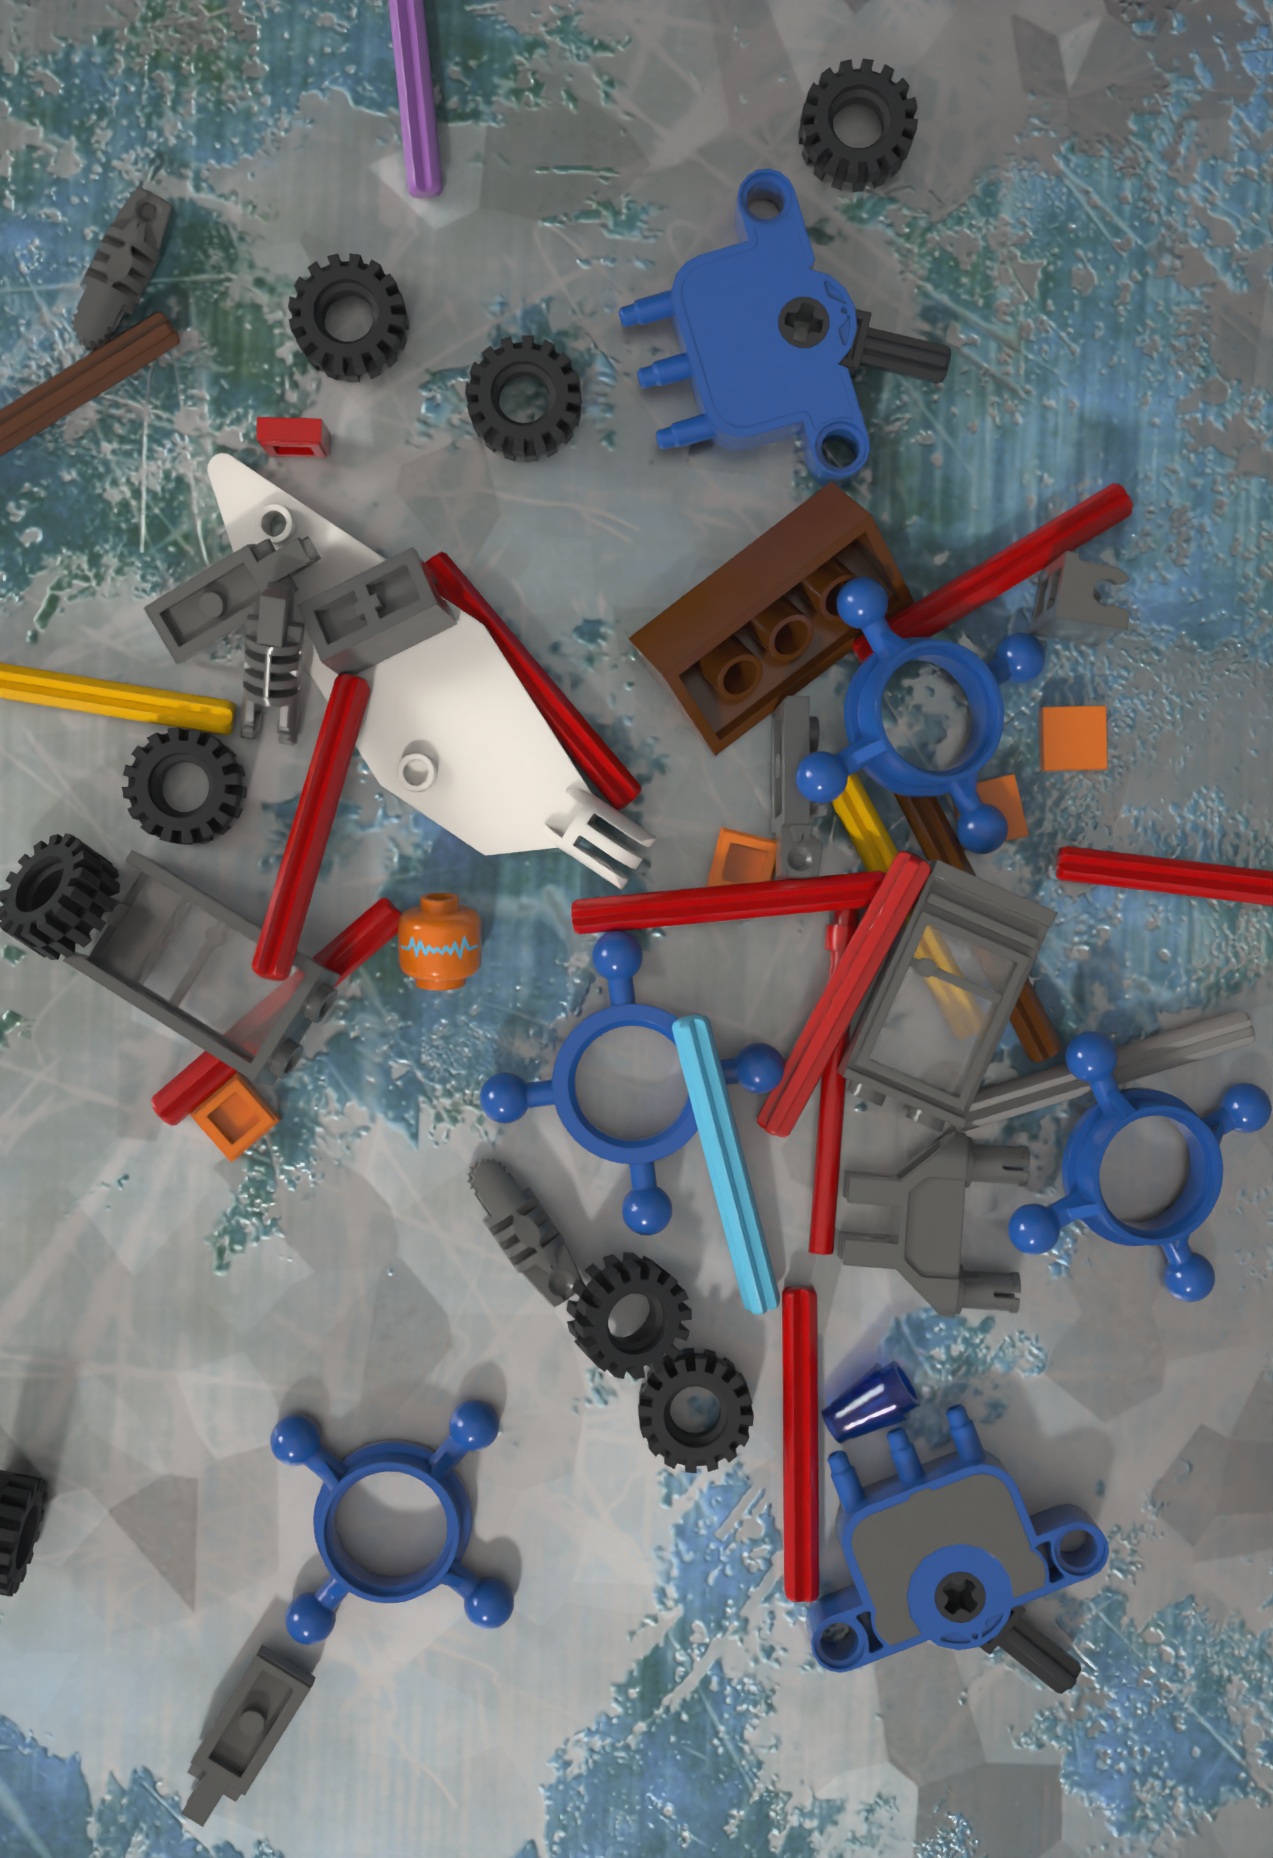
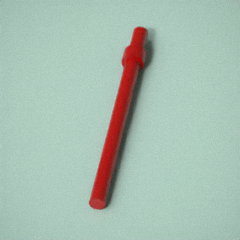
(830, 1109)

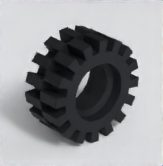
(868, 89)
(342, 280)
(515, 361)
(148, 773)
(58, 896)
(652, 1338)
(704, 1447)
(20, 1518)

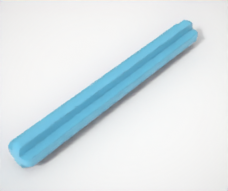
(726, 1162)

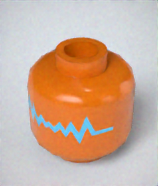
(440, 942)

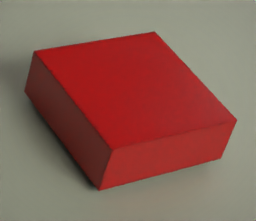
(293, 437)

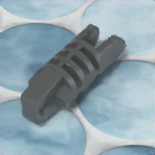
(121, 267)
(273, 664)
(524, 1232)

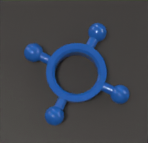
(824, 775)
(507, 1096)
(1187, 1274)
(472, 1428)

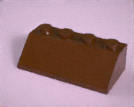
(768, 618)

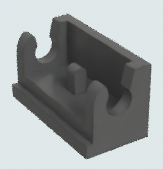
(1070, 606)
(376, 614)

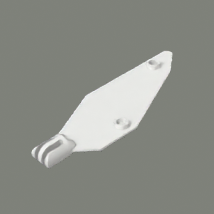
(445, 716)

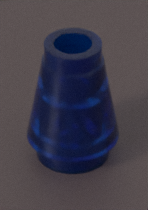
(872, 1403)

